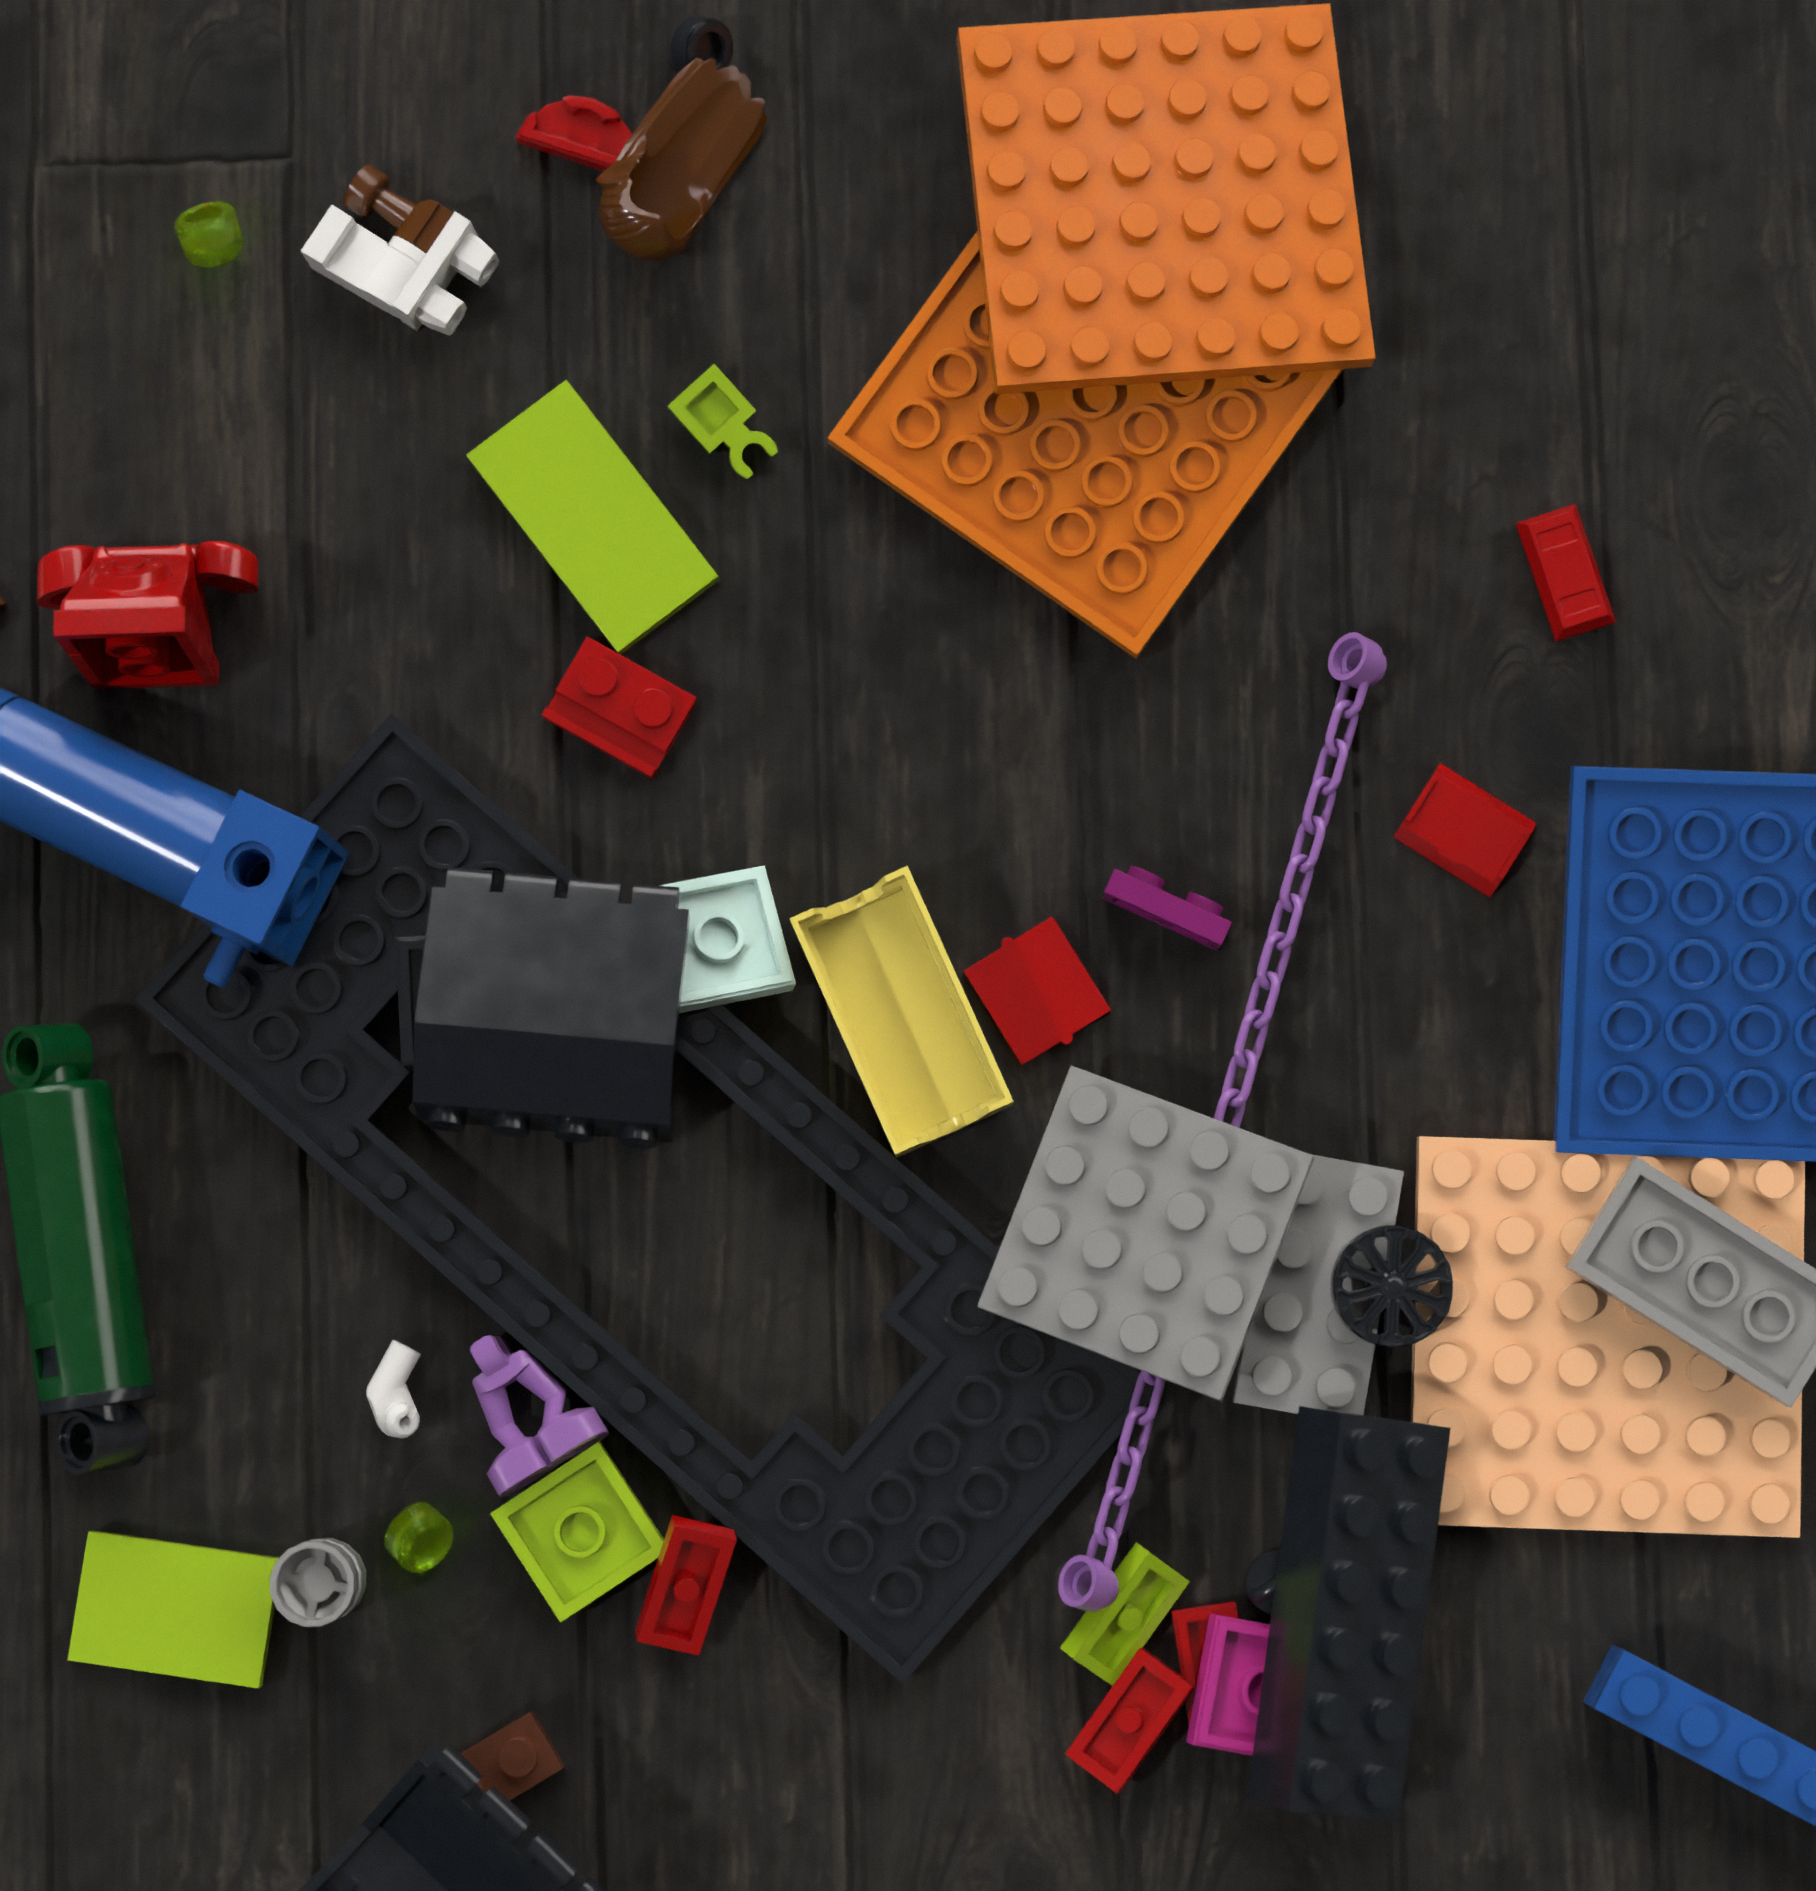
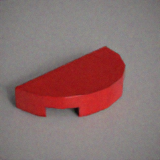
(577, 131)

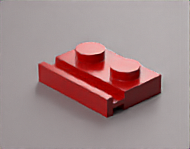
(619, 707)

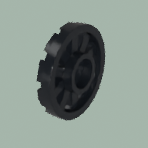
(1391, 1286)

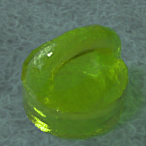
(208, 229)
(419, 1537)

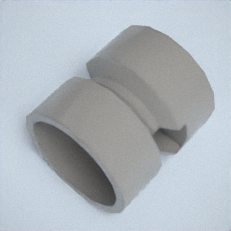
(318, 1582)

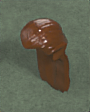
(679, 160)

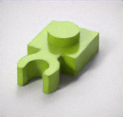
(715, 414)

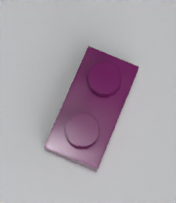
(1143, 895)

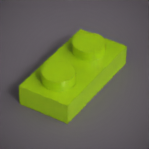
(1111, 1636)

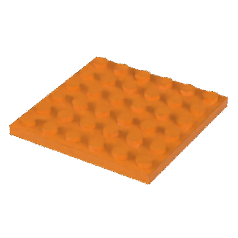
(1164, 198)
(1079, 490)

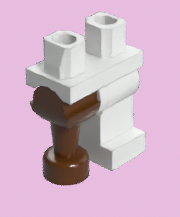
(410, 270)

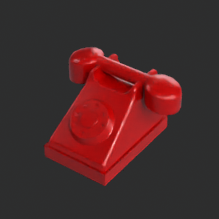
(141, 609)

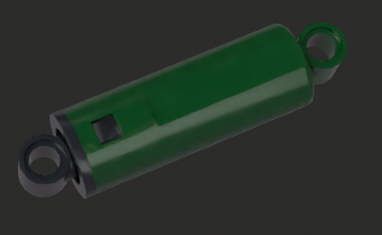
(74, 1248)

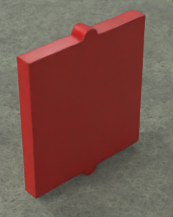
(1037, 991)

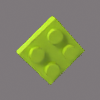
(579, 1531)

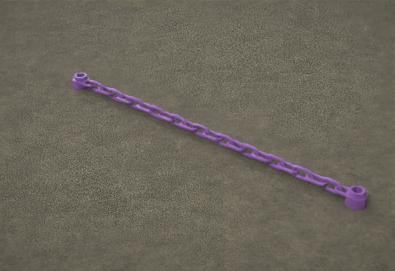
(1357, 664)

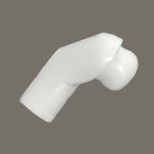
(389, 1393)

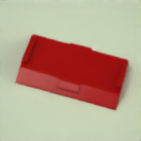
(1465, 830)

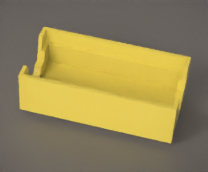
(902, 1013)

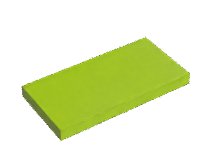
(593, 517)

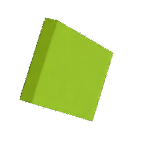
(173, 1609)

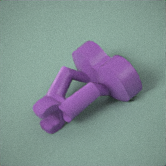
(561, 1433)

